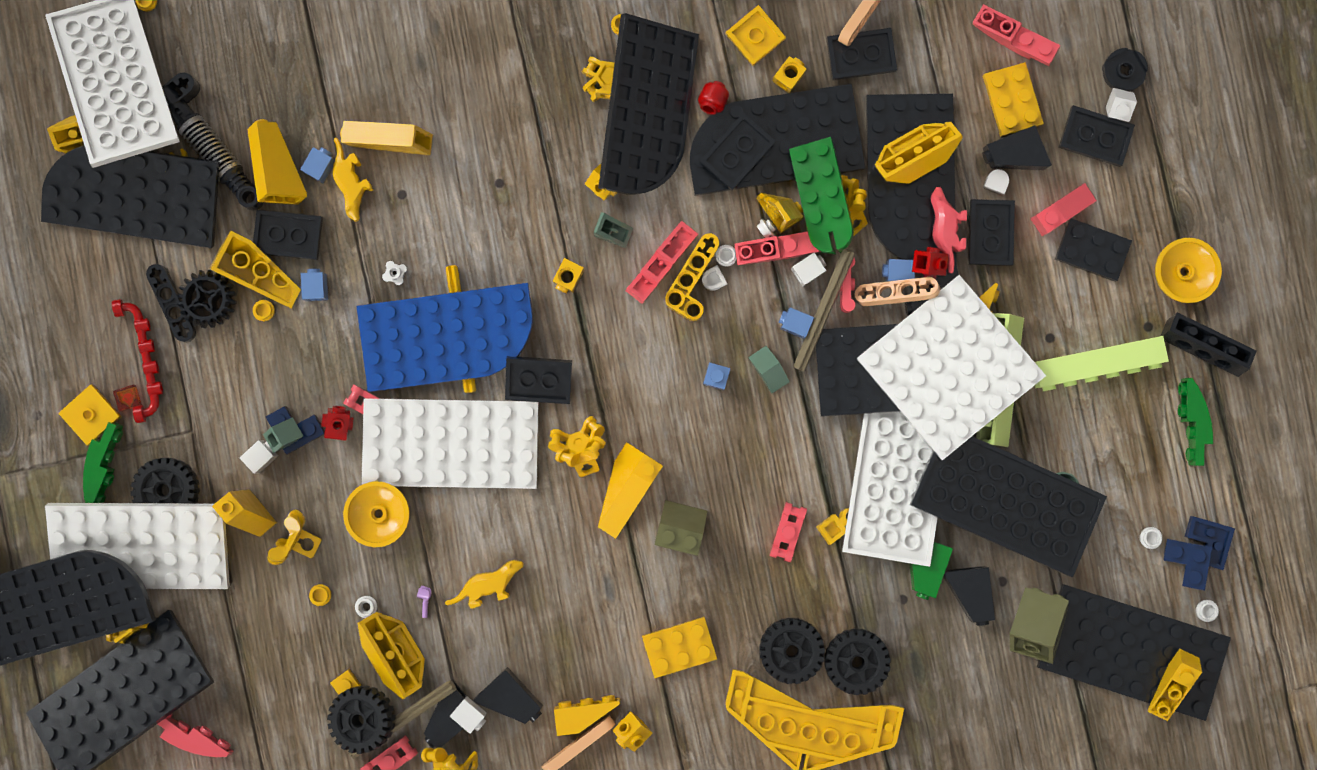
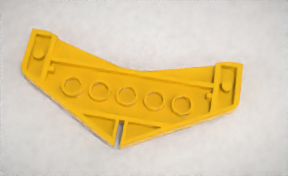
(821, 734)

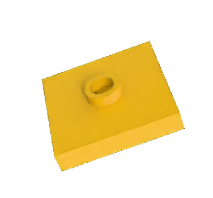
(755, 35)
(89, 414)

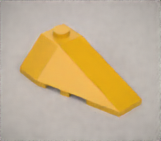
(781, 210)
(249, 266)
(628, 483)

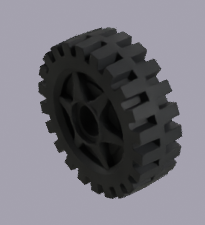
(168, 471)
(797, 667)
(862, 678)
(346, 724)

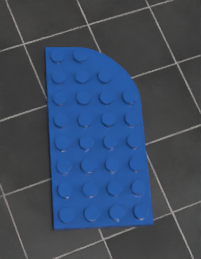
(443, 336)

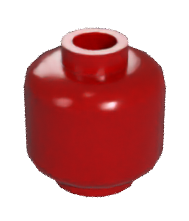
(713, 97)

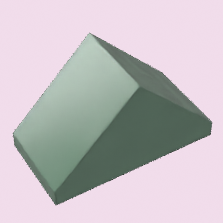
(612, 230)
(769, 369)

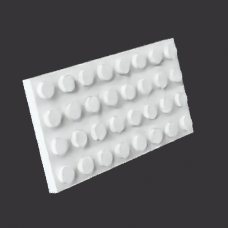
(111, 80)
(450, 443)
(884, 482)
(160, 541)

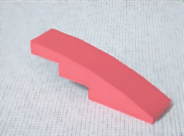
(661, 262)

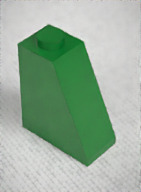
(927, 579)

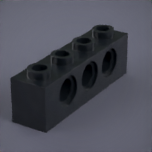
(1208, 344)

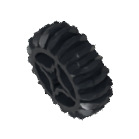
(197, 284)

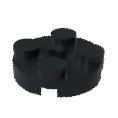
(1127, 58)

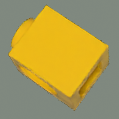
(785, 82)
(568, 266)

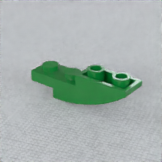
(1195, 411)
(96, 473)

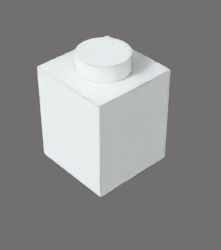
(1121, 104)
(809, 269)
(258, 456)
(469, 715)

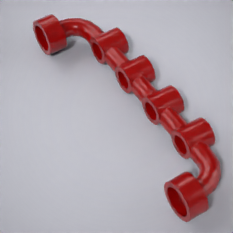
(145, 347)

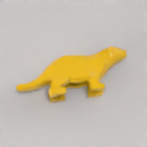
(349, 182)
(487, 584)

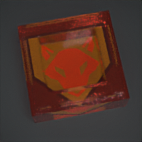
(127, 398)

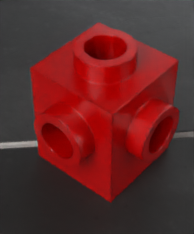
(930, 262)
(337, 430)

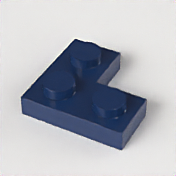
(309, 428)
(1214, 536)
(1195, 558)

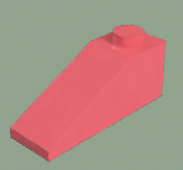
(1063, 209)

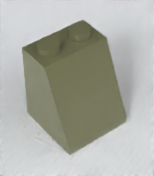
(681, 527)
(1038, 624)

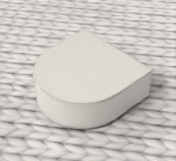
(997, 181)
(713, 279)

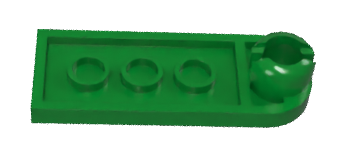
(822, 195)

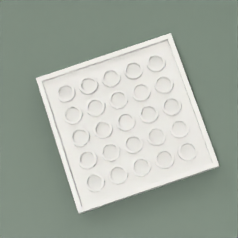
(951, 367)

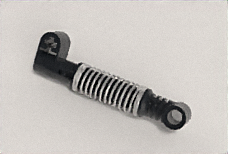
(193, 127)

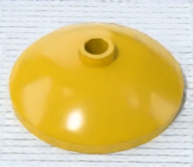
(1201, 267)
(361, 516)

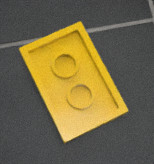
(1012, 99)
(679, 647)

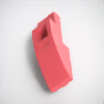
(1014, 36)
(774, 248)
(196, 741)

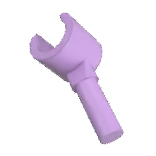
(425, 594)

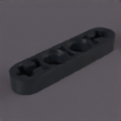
(169, 304)

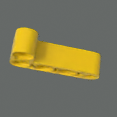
(695, 273)

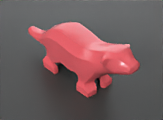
(946, 226)

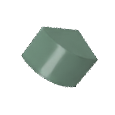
(282, 435)

